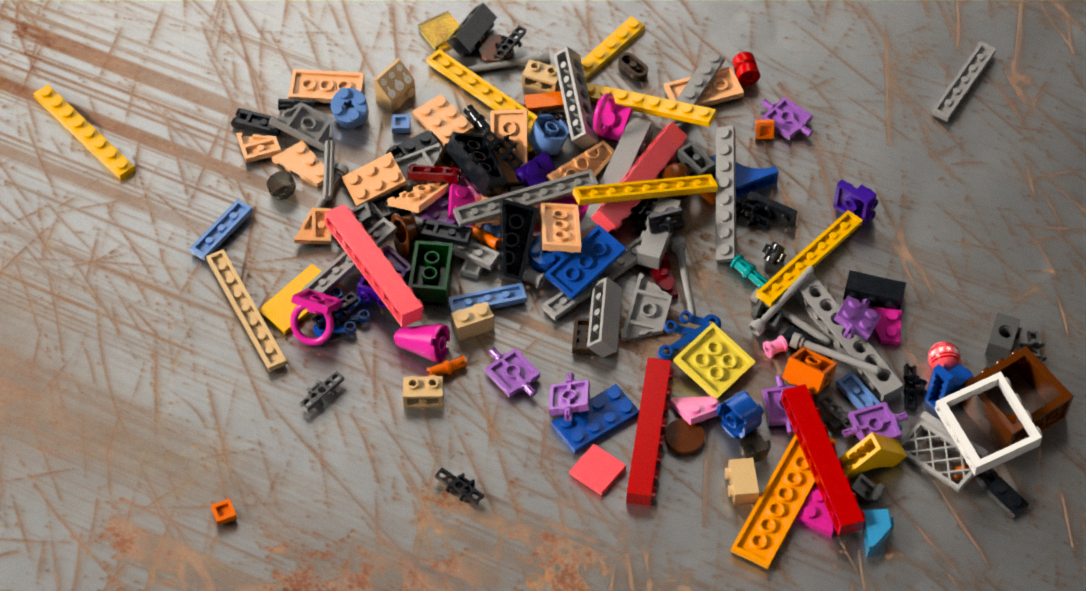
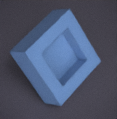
(400, 123)

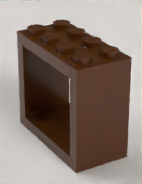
(994, 422)

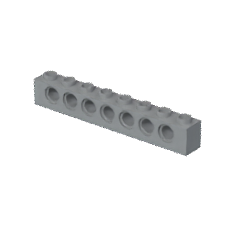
(815, 301)

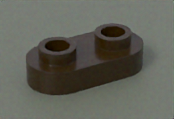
(634, 68)

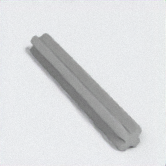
(328, 170)

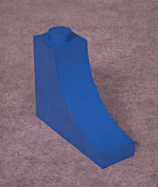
(751, 179)
(946, 382)

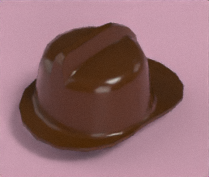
(406, 233)

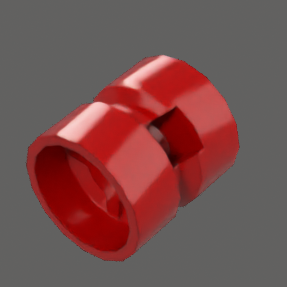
(746, 68)

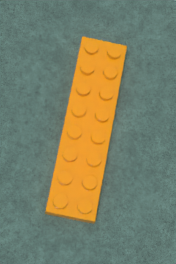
(776, 508)

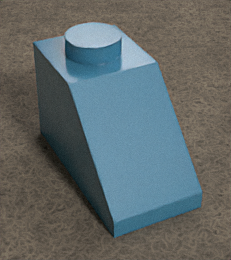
(876, 528)

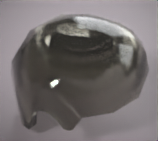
(281, 185)
(754, 447)

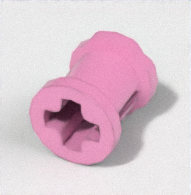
(775, 346)

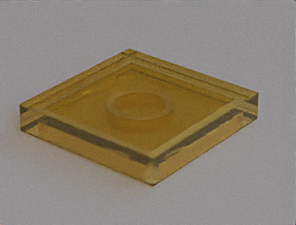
(438, 29)

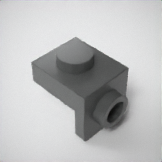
(364, 213)
(759, 310)
(866, 490)

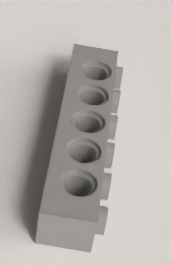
(575, 97)

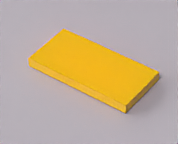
(279, 308)

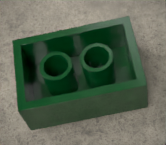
(431, 270)

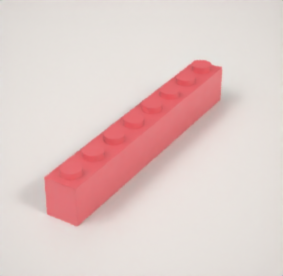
(647, 167)
(374, 265)

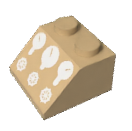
(394, 86)

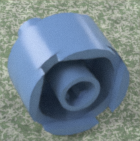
(354, 116)
(548, 134)

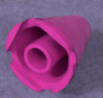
(424, 340)

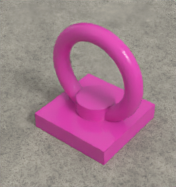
(610, 118)
(318, 304)

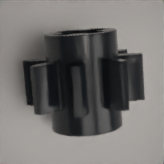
(774, 253)

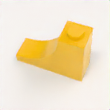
(872, 453)

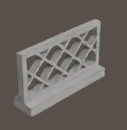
(937, 428)

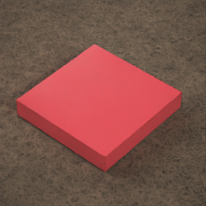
(597, 469)

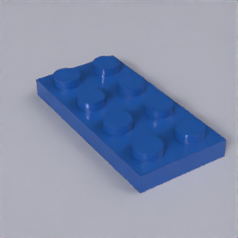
(578, 270)
(605, 414)

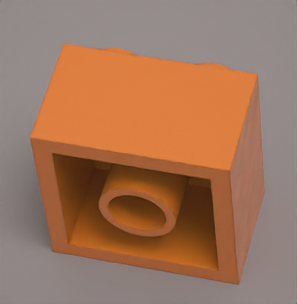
(809, 369)

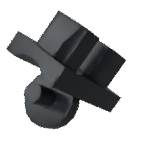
(665, 220)

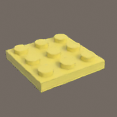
(714, 361)

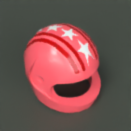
(944, 354)

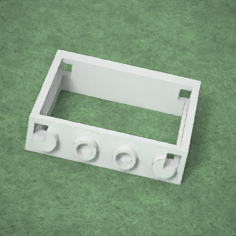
(965, 447)

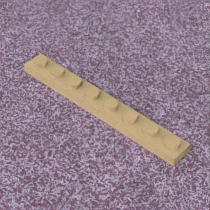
(246, 310)

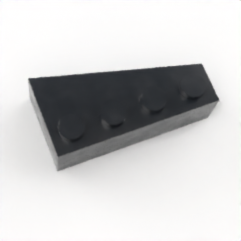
(477, 162)
(516, 233)

